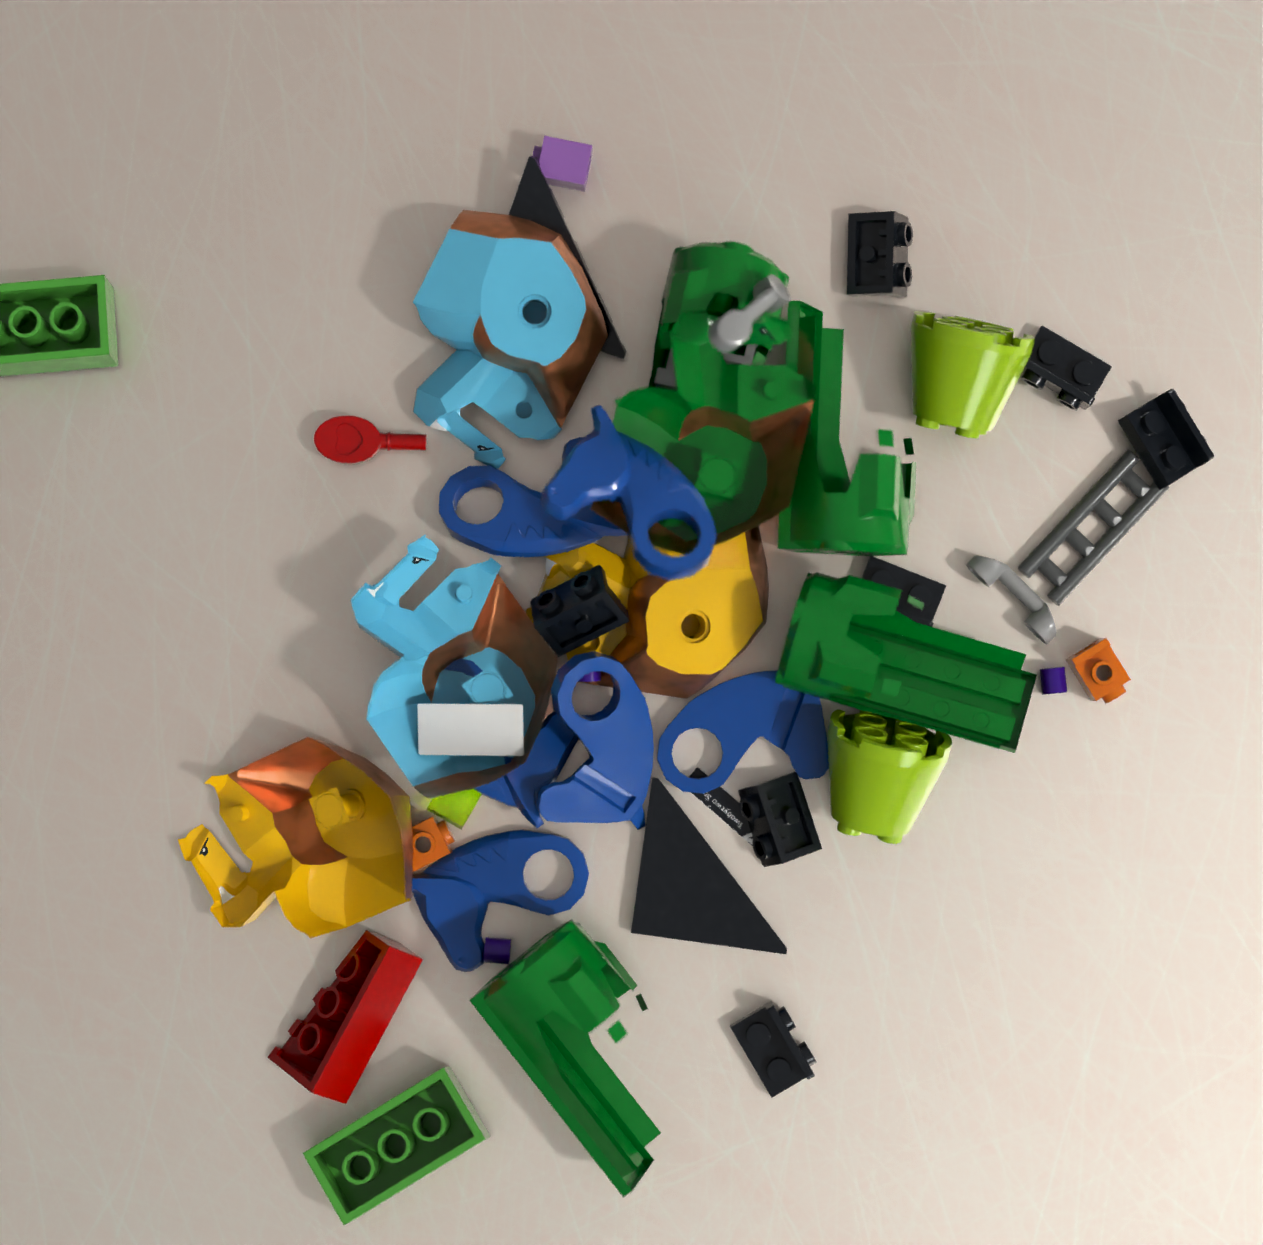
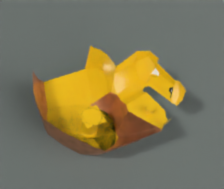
(677, 628)
(316, 839)

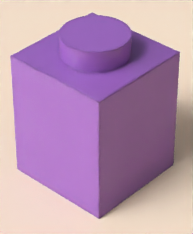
(564, 162)

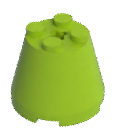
(963, 371)
(881, 772)

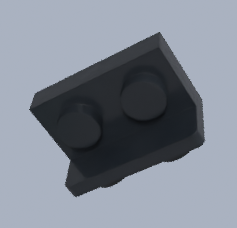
(878, 254)
(1064, 369)
(1166, 438)
(911, 584)
(577, 611)
(779, 820)
(772, 1048)

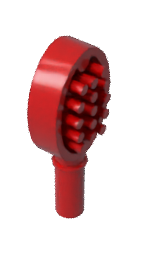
(358, 440)

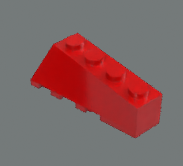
(349, 1018)

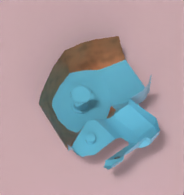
(519, 328)
(463, 618)

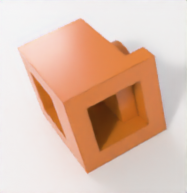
(1085, 664)
(440, 838)

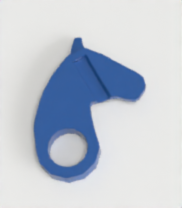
(645, 484)
(522, 524)
(737, 716)
(619, 744)
(542, 766)
(459, 886)

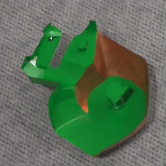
(725, 428)

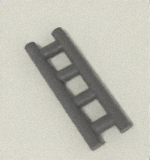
(1091, 553)

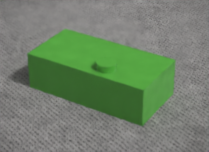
(57, 325)
(396, 1145)

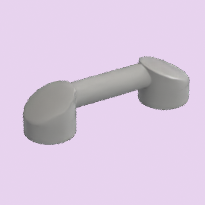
(736, 326)
(1041, 620)

